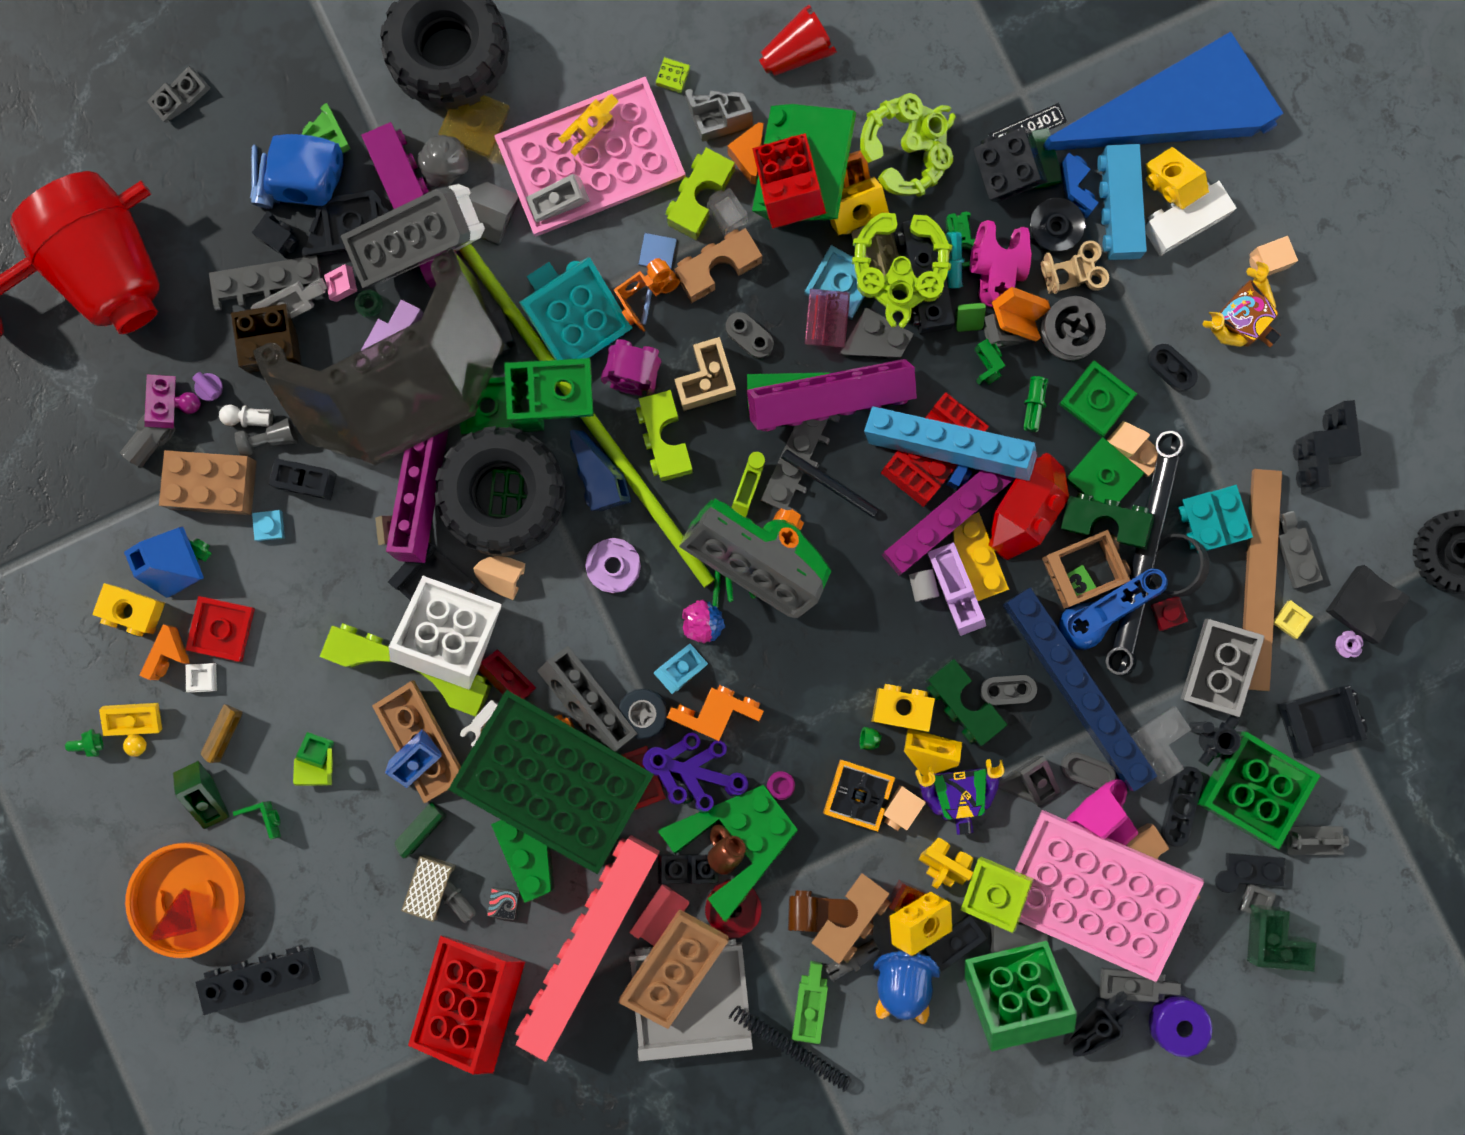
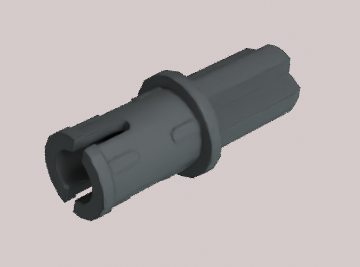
(458, 903)

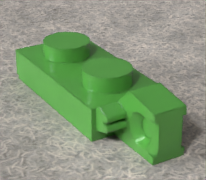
(810, 1006)

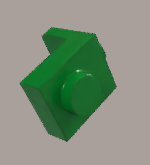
(990, 357)

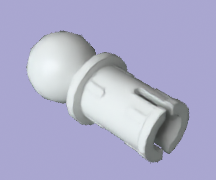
(231, 415)

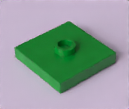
(1098, 399)
(1104, 473)

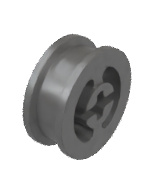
(1084, 313)

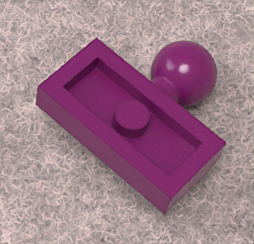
(161, 401)

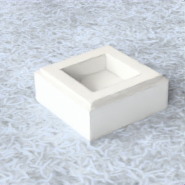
(201, 677)

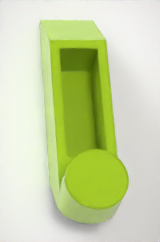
(749, 483)

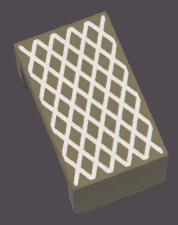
(427, 887)

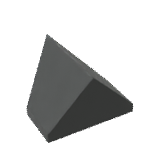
(1031, 781)

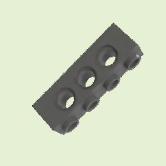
(586, 700)

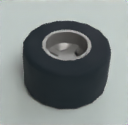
(644, 712)

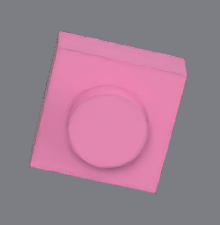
(340, 283)

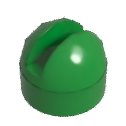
(869, 738)

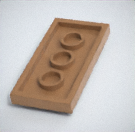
(673, 969)

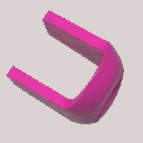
(1104, 813)

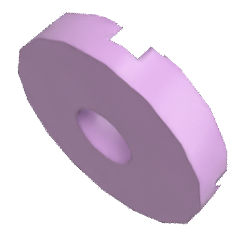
(616, 581)

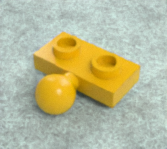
(131, 721)

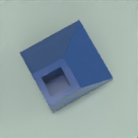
(165, 562)

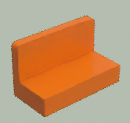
(1019, 311)

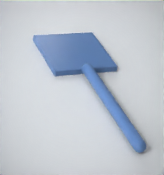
(652, 248)

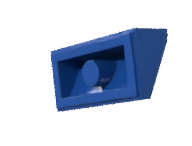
(413, 759)

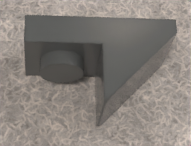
(998, 336)

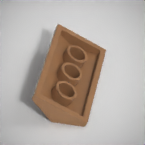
(405, 715)

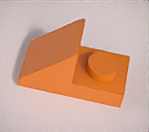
(166, 646)

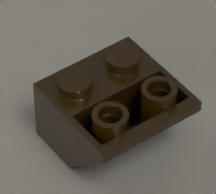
(263, 326)

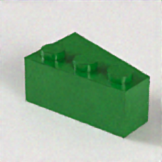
(527, 859)

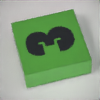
(1080, 580)

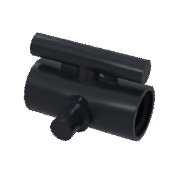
(1209, 738)

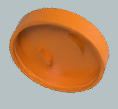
(214, 891)

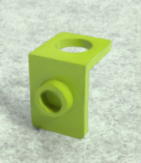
(310, 775)

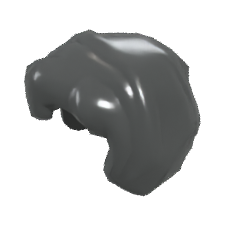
(443, 160)

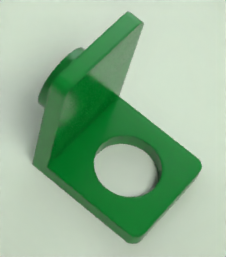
(269, 815)

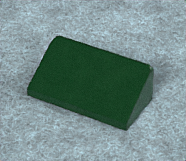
(419, 830)

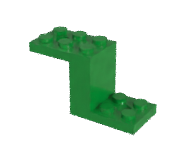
(529, 395)

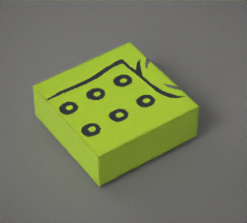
(672, 75)

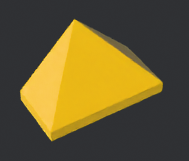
(931, 751)

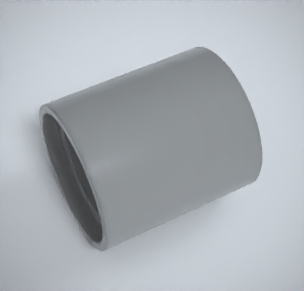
(924, 585)

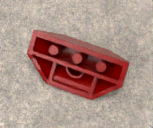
(1029, 508)

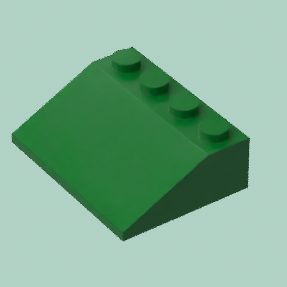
(829, 140)

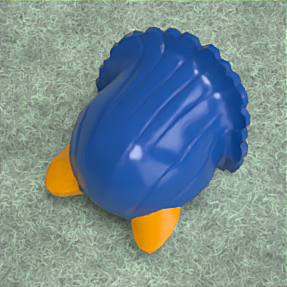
(905, 985)

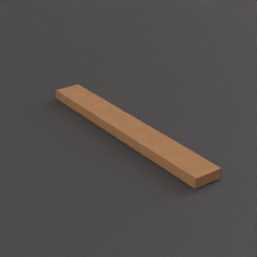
(1262, 568)

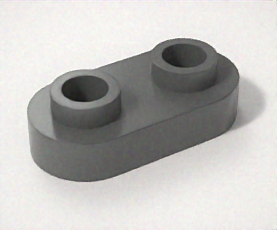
(748, 335)
(1008, 690)

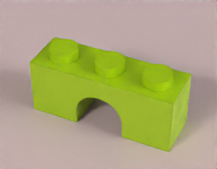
(709, 172)
(669, 460)

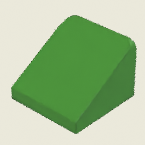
(970, 317)

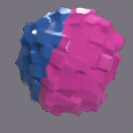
(702, 622)

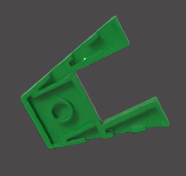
(756, 821)

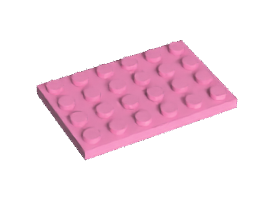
(619, 163)
(1104, 895)

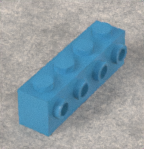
(1122, 202)

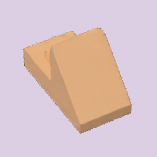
(1135, 446)

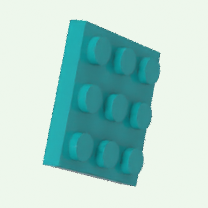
(576, 313)

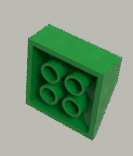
(1258, 790)
(1019, 996)

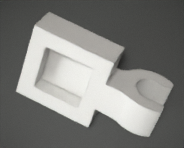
(480, 721)

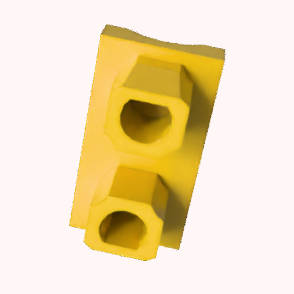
(943, 868)

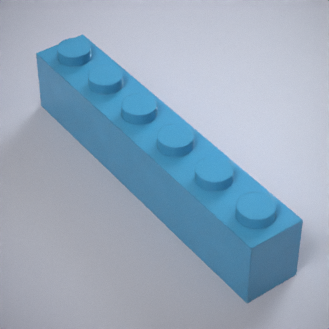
(951, 443)

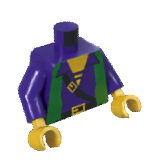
(961, 793)

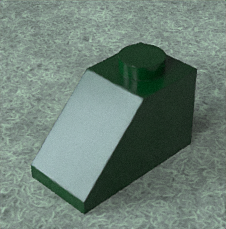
(199, 795)

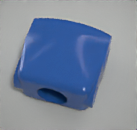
(302, 169)

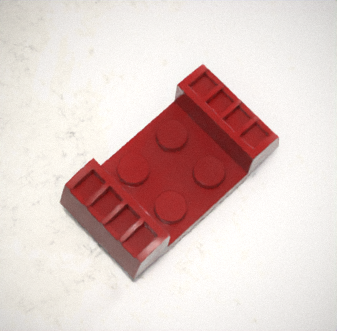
(921, 475)

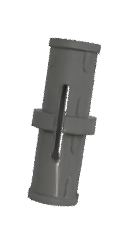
(859, 958)

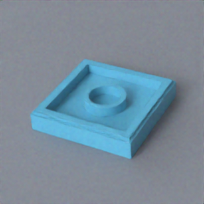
(837, 274)

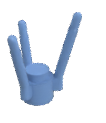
(258, 195)

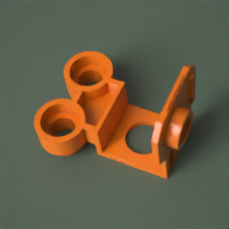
(659, 279)

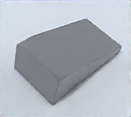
(558, 198)

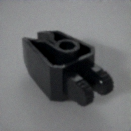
(1100, 1024)

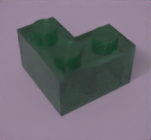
(1270, 944)

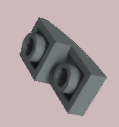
(180, 95)

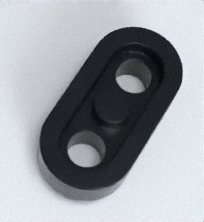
(1173, 365)

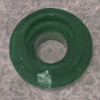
(364, 296)

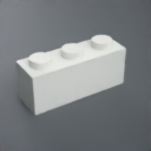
(1178, 225)

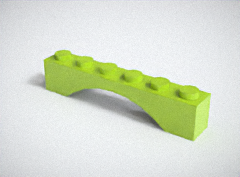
(350, 650)

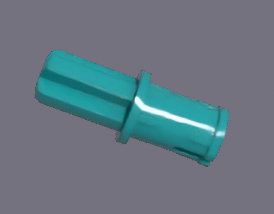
(954, 276)

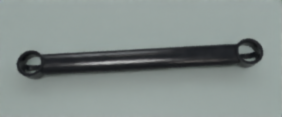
(1143, 560)

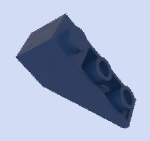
(601, 478)

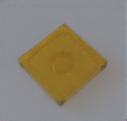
(476, 124)

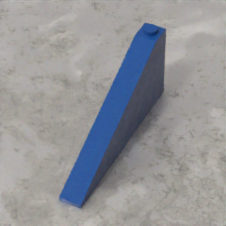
(1198, 98)

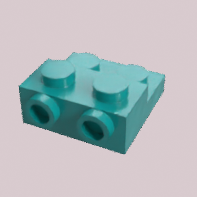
(1216, 518)

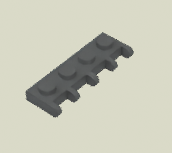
(262, 279)
(785, 476)

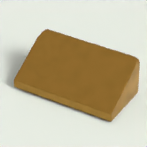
(221, 734)

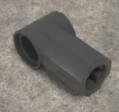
(145, 442)

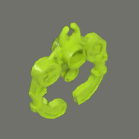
(917, 137)
(900, 275)

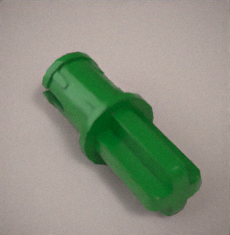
(1035, 403)

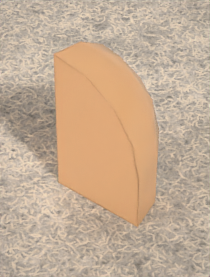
(500, 574)

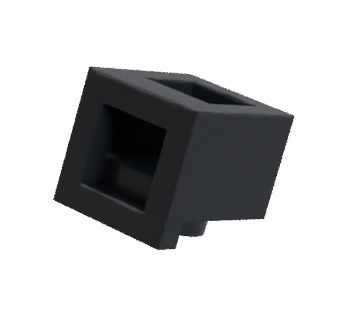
(276, 235)

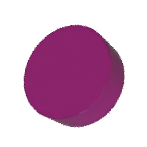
(781, 785)

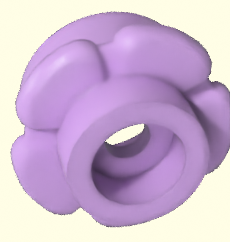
(1342, 644)

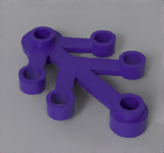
(691, 771)

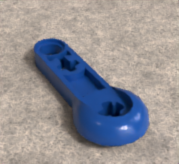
(1105, 611)

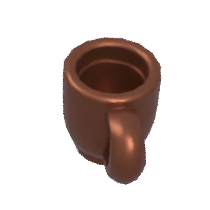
(726, 852)

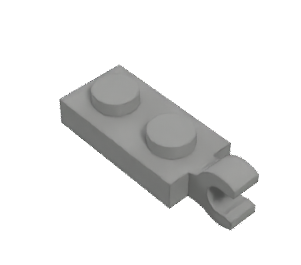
(295, 297)

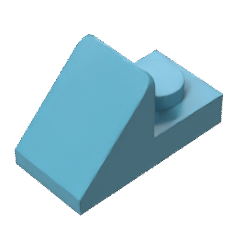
(680, 668)

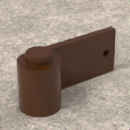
(812, 913)

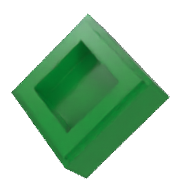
(314, 750)

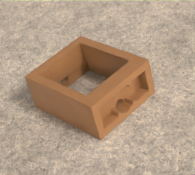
(1060, 578)

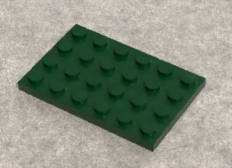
(551, 782)

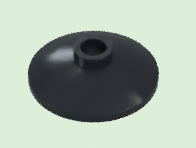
(1059, 212)

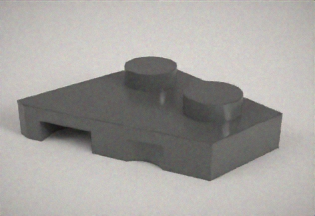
(876, 338)

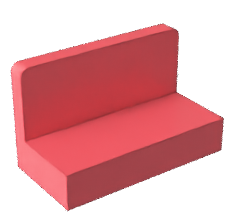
(658, 914)

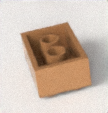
(207, 482)

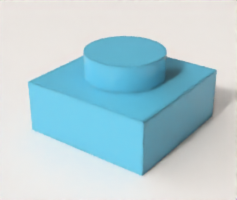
(268, 525)

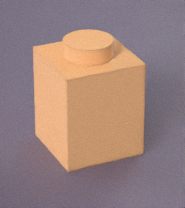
(1276, 254)
(902, 809)

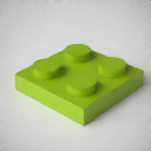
(997, 894)

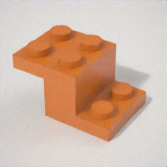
(715, 712)

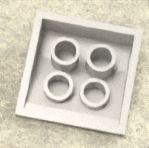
(444, 632)

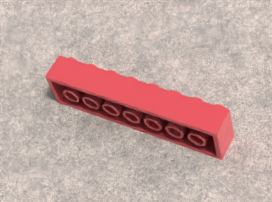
(583, 953)

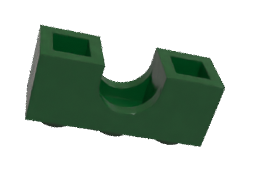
(1084, 513)
(978, 724)

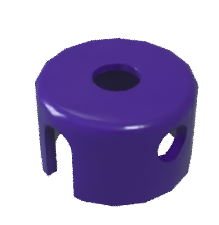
(1164, 1021)

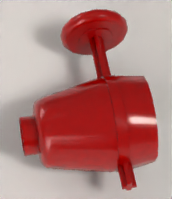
(87, 250)

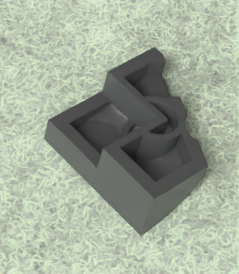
(719, 113)

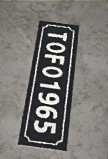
(1046, 118)

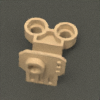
(1078, 268)

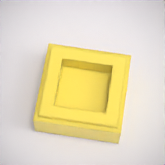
(1292, 619)

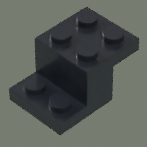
(1324, 448)

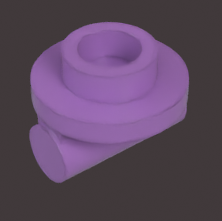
(207, 386)

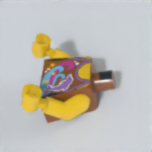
(1247, 313)

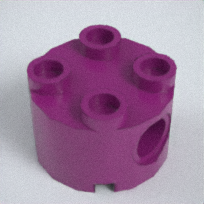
(631, 368)

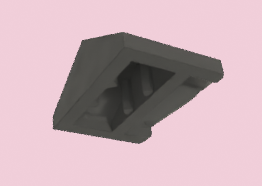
(494, 209)

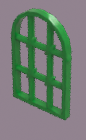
(505, 493)

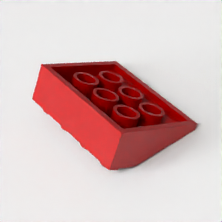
(466, 1005)

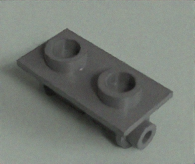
(1316, 840)

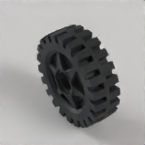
(1437, 554)

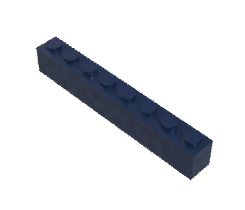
(1079, 690)

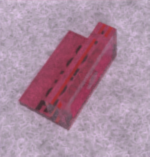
(827, 318)

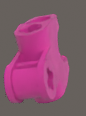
(999, 266)

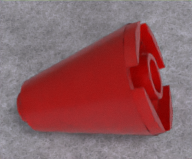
(797, 44)

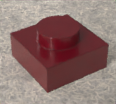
(1169, 613)

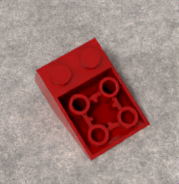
(788, 180)

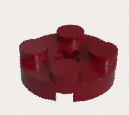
(742, 922)

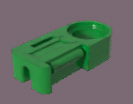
(961, 224)

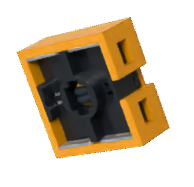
(866, 807)

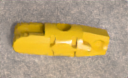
(600, 116)

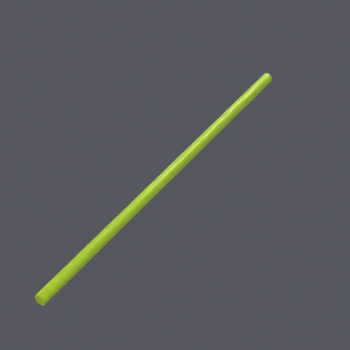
(593, 422)

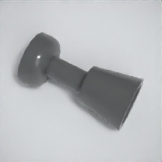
(278, 434)

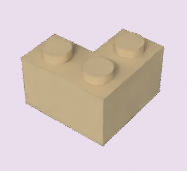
(712, 382)

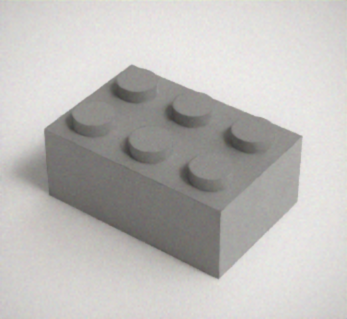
(1222, 667)

